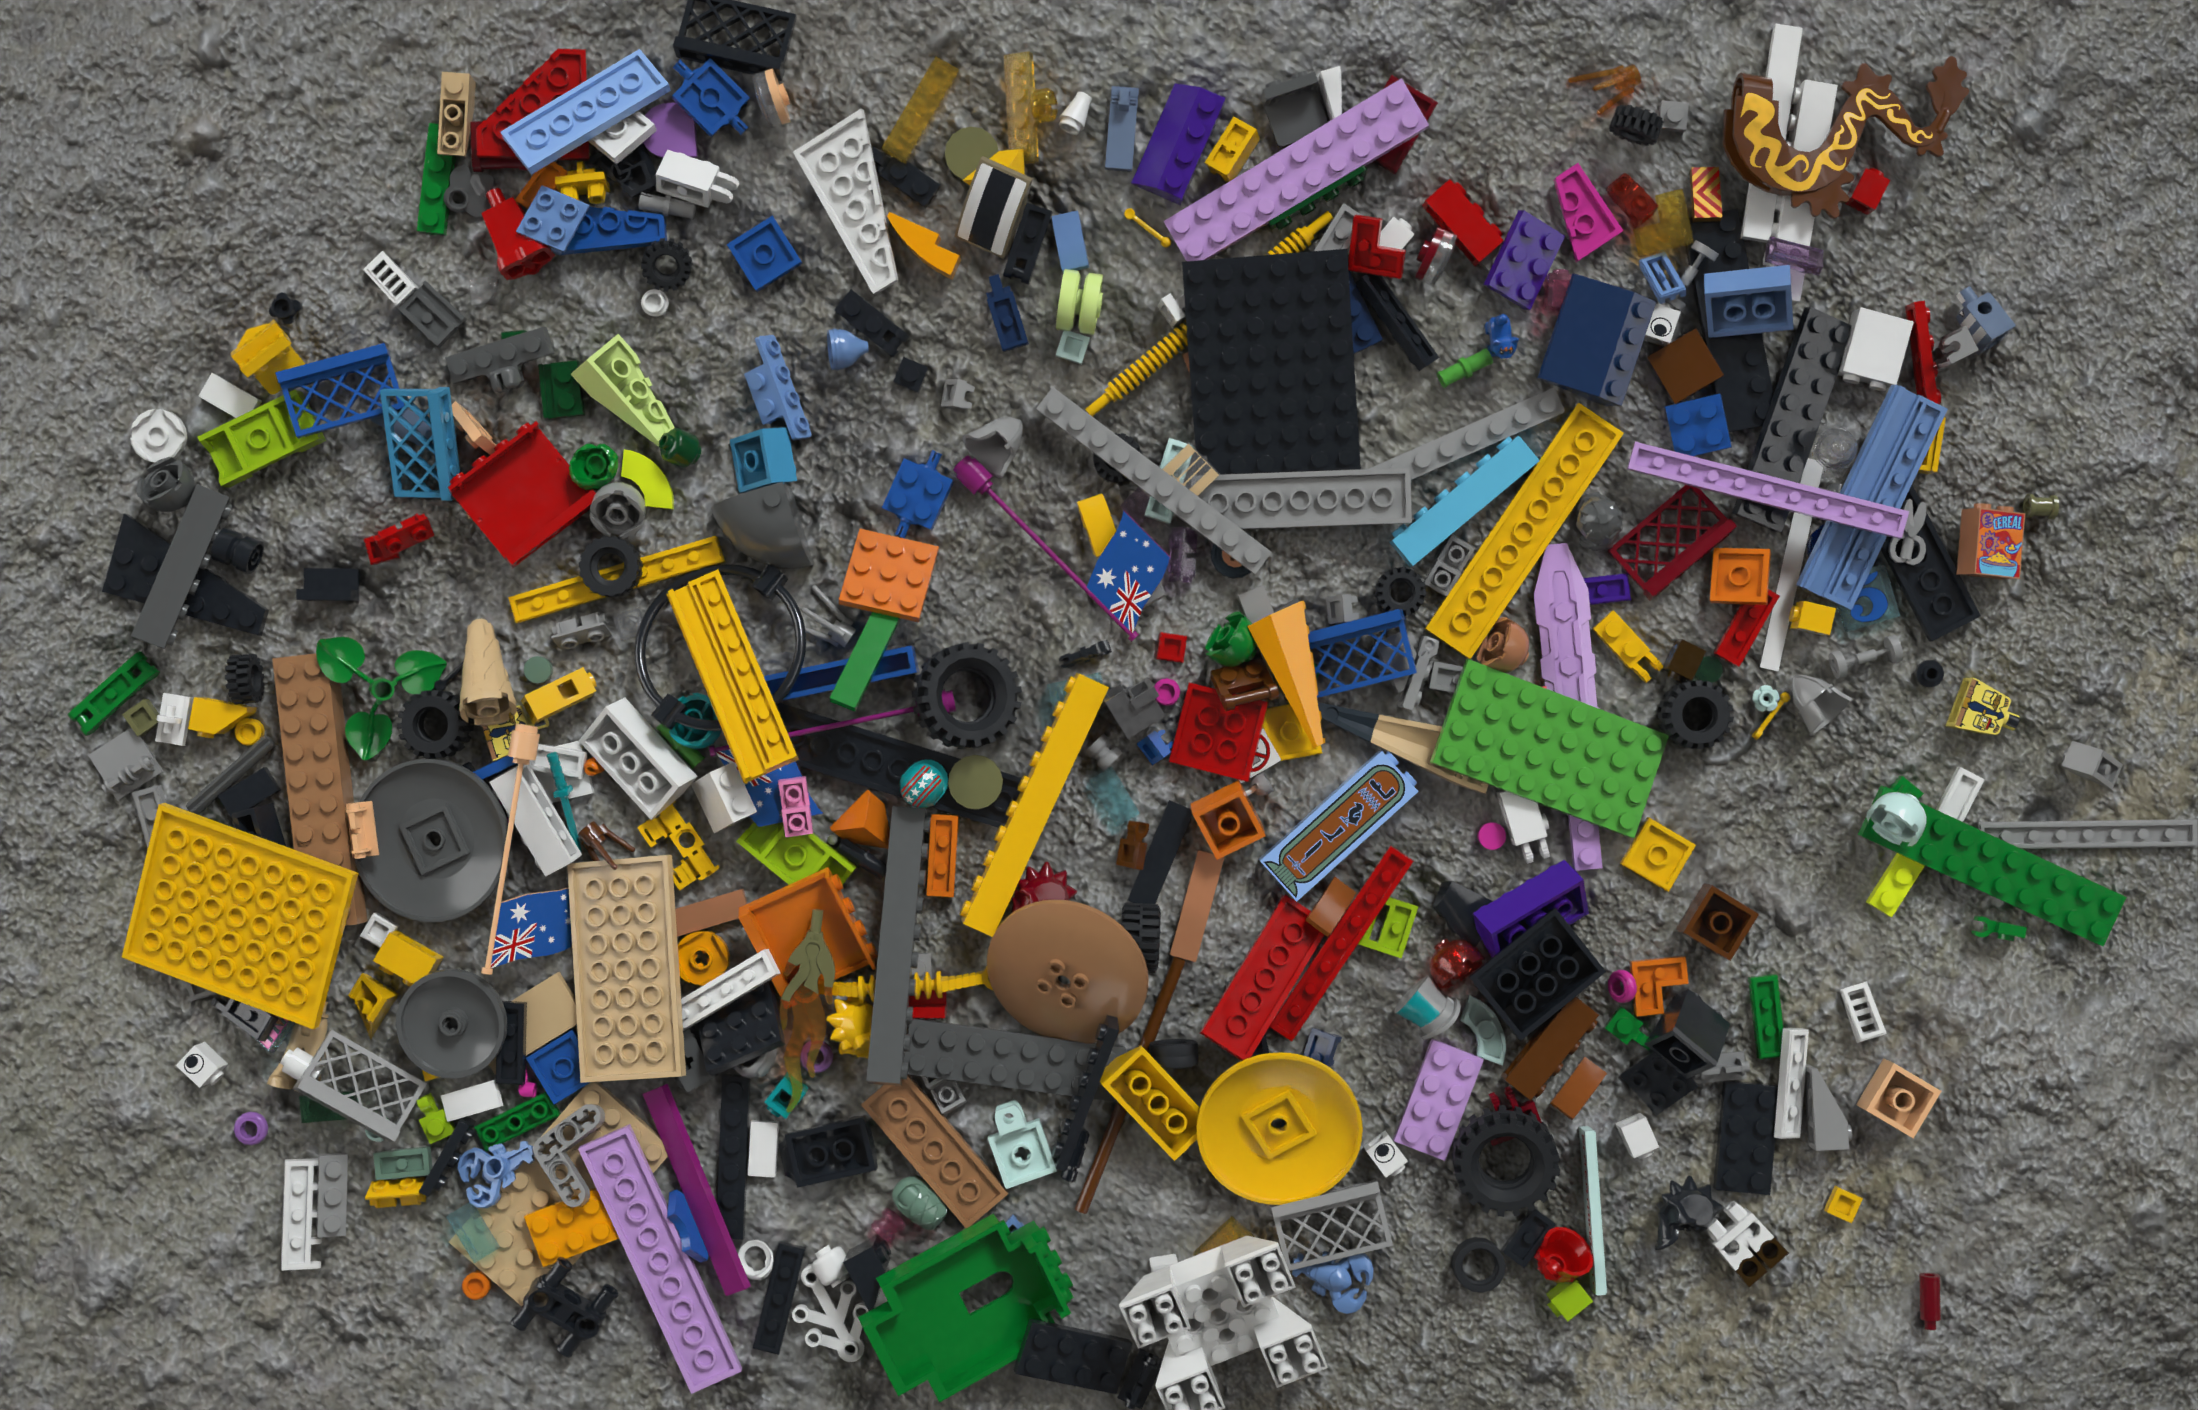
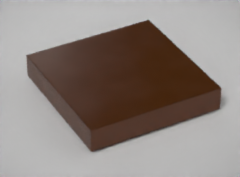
(1685, 366)

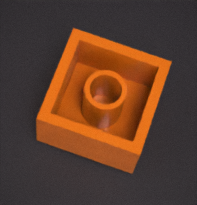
(1227, 820)

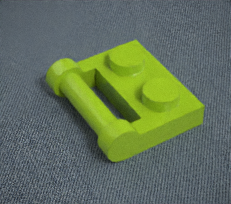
(1394, 929)

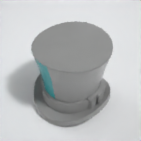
(1428, 1008)

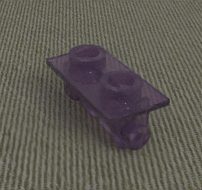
(1182, 541)

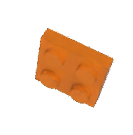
(1740, 576)

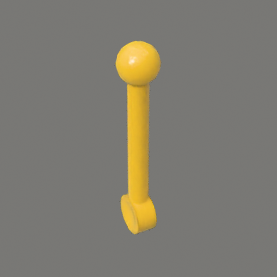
(1130, 215)
(1784, 698)

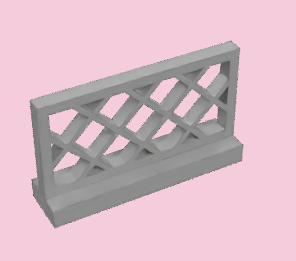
(349, 1108)
(1332, 1200)

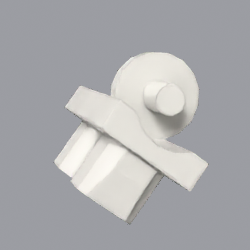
(174, 719)

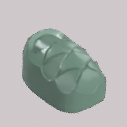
(919, 1202)

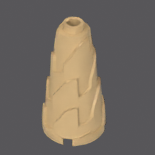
(485, 682)

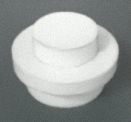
(655, 302)

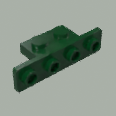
(1327, 193)

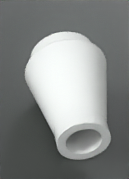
(1075, 115)

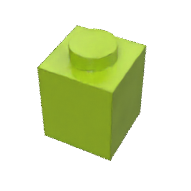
(1568, 1299)

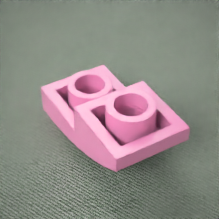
(795, 806)

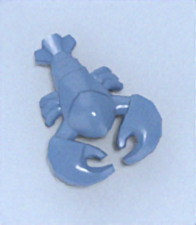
(495, 1170)
(1337, 1278)

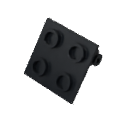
(1657, 1082)

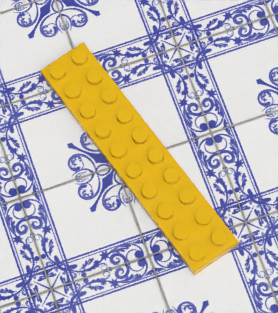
(1524, 530)

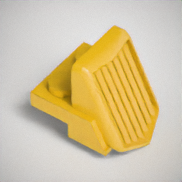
(266, 351)

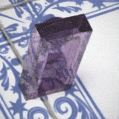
(1798, 256)

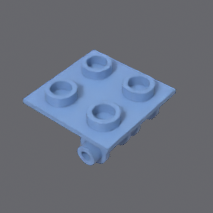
(553, 219)

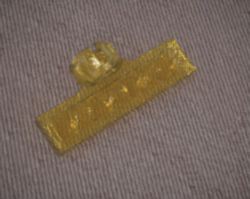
(1025, 105)

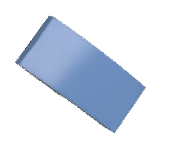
(1070, 241)

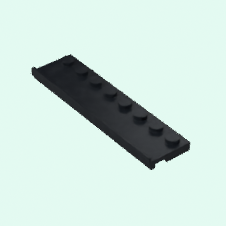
(1742, 358)

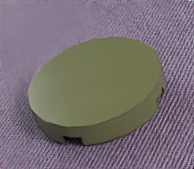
(966, 149)
(975, 781)

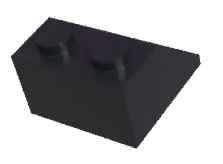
(865, 1264)

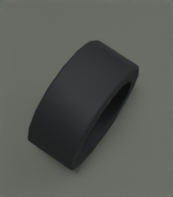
(1499, 1268)

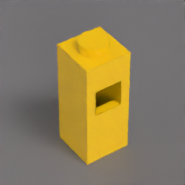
(559, 695)

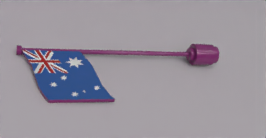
(1123, 573)
(765, 789)

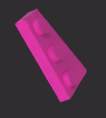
(1584, 213)

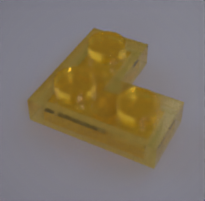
(1672, 230)

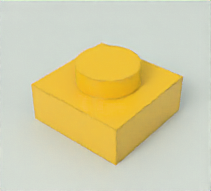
(1843, 1204)

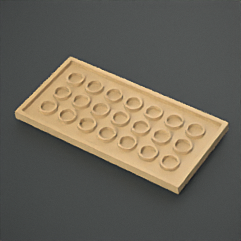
(626, 969)
(517, 1260)

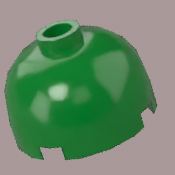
(1233, 642)

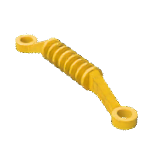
(939, 984)

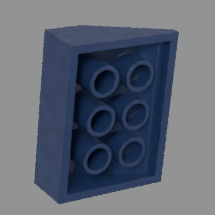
(1597, 340)

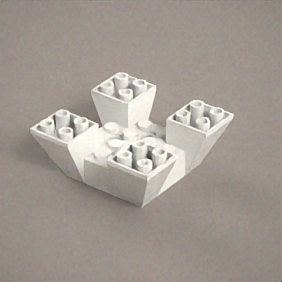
(1218, 1310)

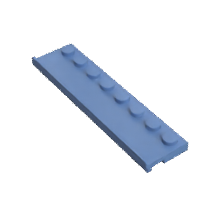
(1879, 475)

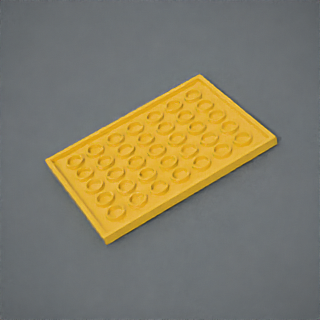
(239, 915)

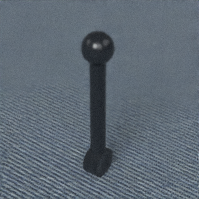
(442, 684)

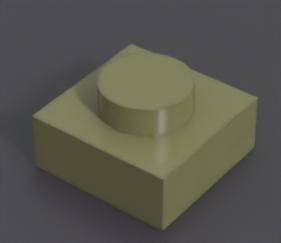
(142, 717)

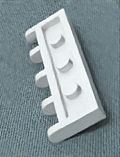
(298, 1215)

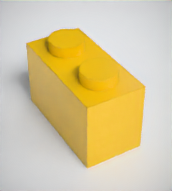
(406, 958)

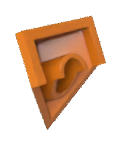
(864, 822)

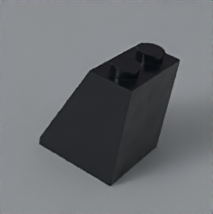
(1689, 1035)

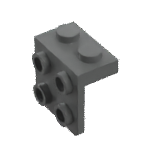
(1293, 107)

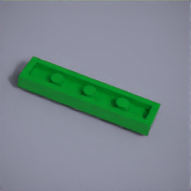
(437, 169)

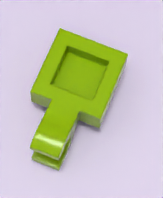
(434, 1121)

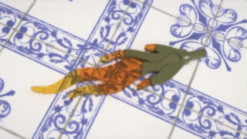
(806, 1003)

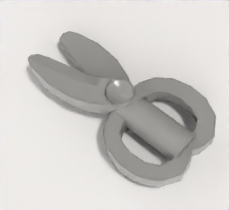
(1911, 529)

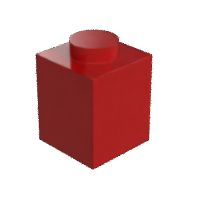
(1867, 190)

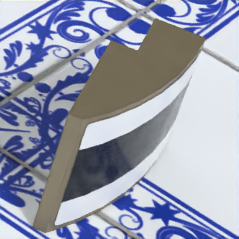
(993, 207)

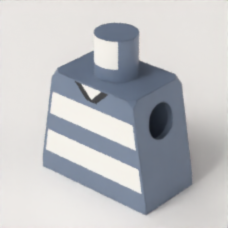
(1983, 318)

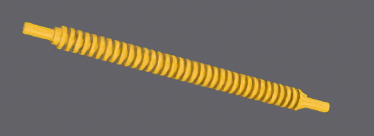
(1113, 392)

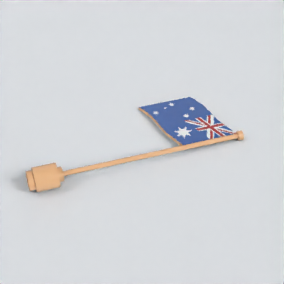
(535, 921)

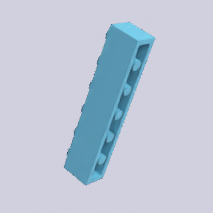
(1464, 501)

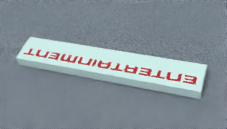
(1593, 1208)

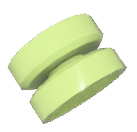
(1080, 302)

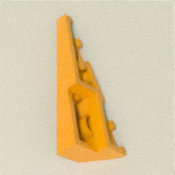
(1286, 649)

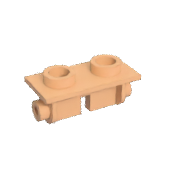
(362, 829)

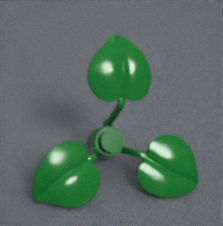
(417, 672)

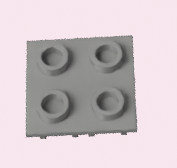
(125, 764)

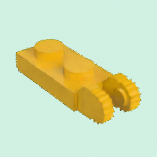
(1625, 644)

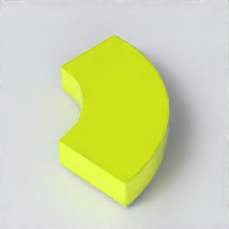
(649, 478)

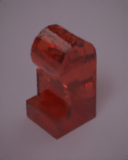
(1632, 199)

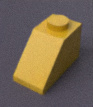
(216, 716)

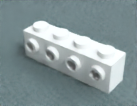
(537, 820)

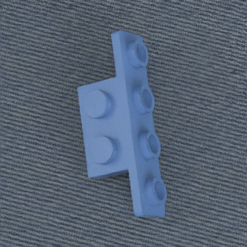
(774, 390)

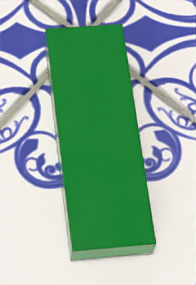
(1766, 1015)

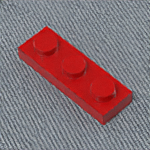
(1744, 630)

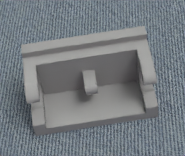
(1955, 347)

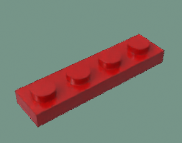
(1921, 350)

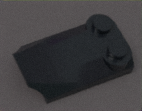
(829, 1151)

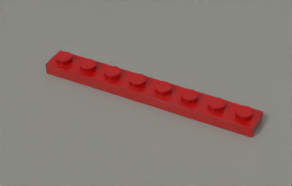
(1341, 943)

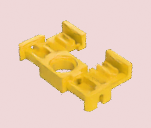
(697, 861)

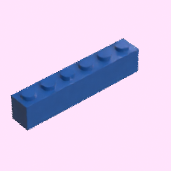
(825, 676)

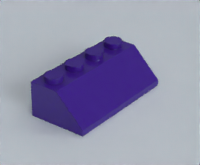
(1179, 142)
(1522, 907)

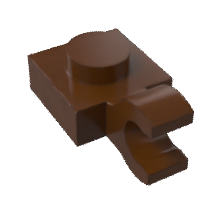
(1133, 850)

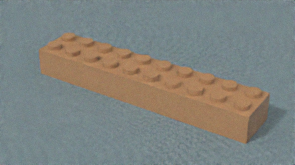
(317, 766)

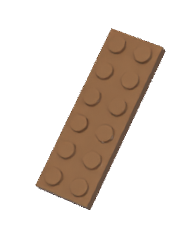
(935, 1150)

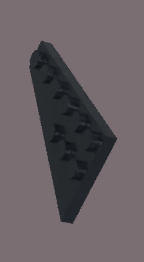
(137, 563)

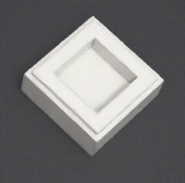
(378, 929)

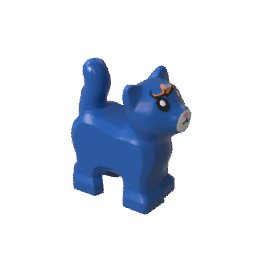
(1501, 340)

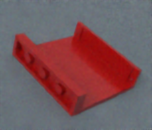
(521, 494)

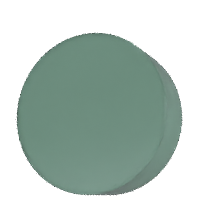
(538, 669)

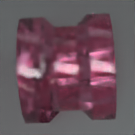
(888, 1225)

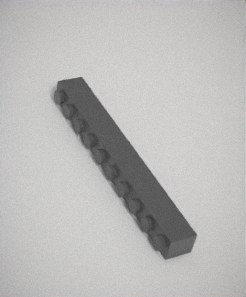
(896, 946)

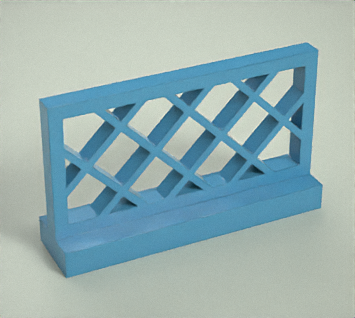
(443, 438)

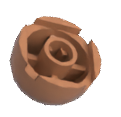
(1504, 647)

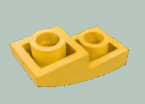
(1097, 522)

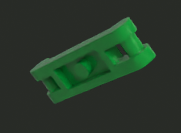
(113, 693)

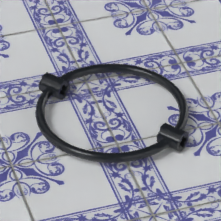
(769, 584)

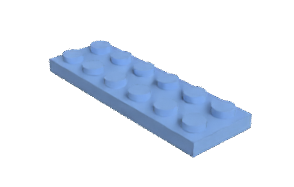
(585, 111)

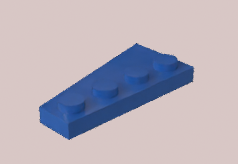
(613, 230)

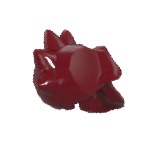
(1042, 886)

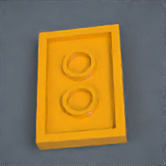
(570, 1230)

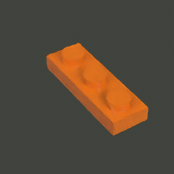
(942, 855)

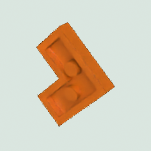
(1651, 977)

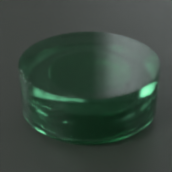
(1709, 669)

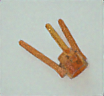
(1623, 78)

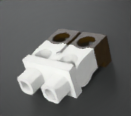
(1738, 1236)

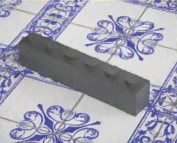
(180, 567)

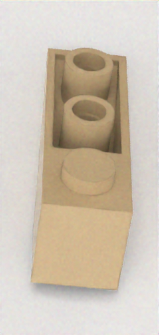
(456, 113)

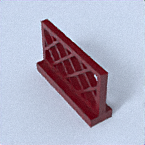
(1688, 557)

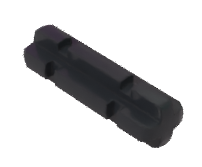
(1075, 1162)

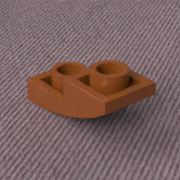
(1330, 906)
(1578, 1088)

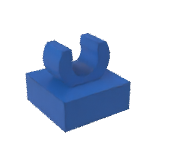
(1154, 747)

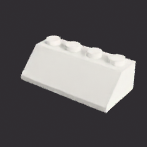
(637, 757)

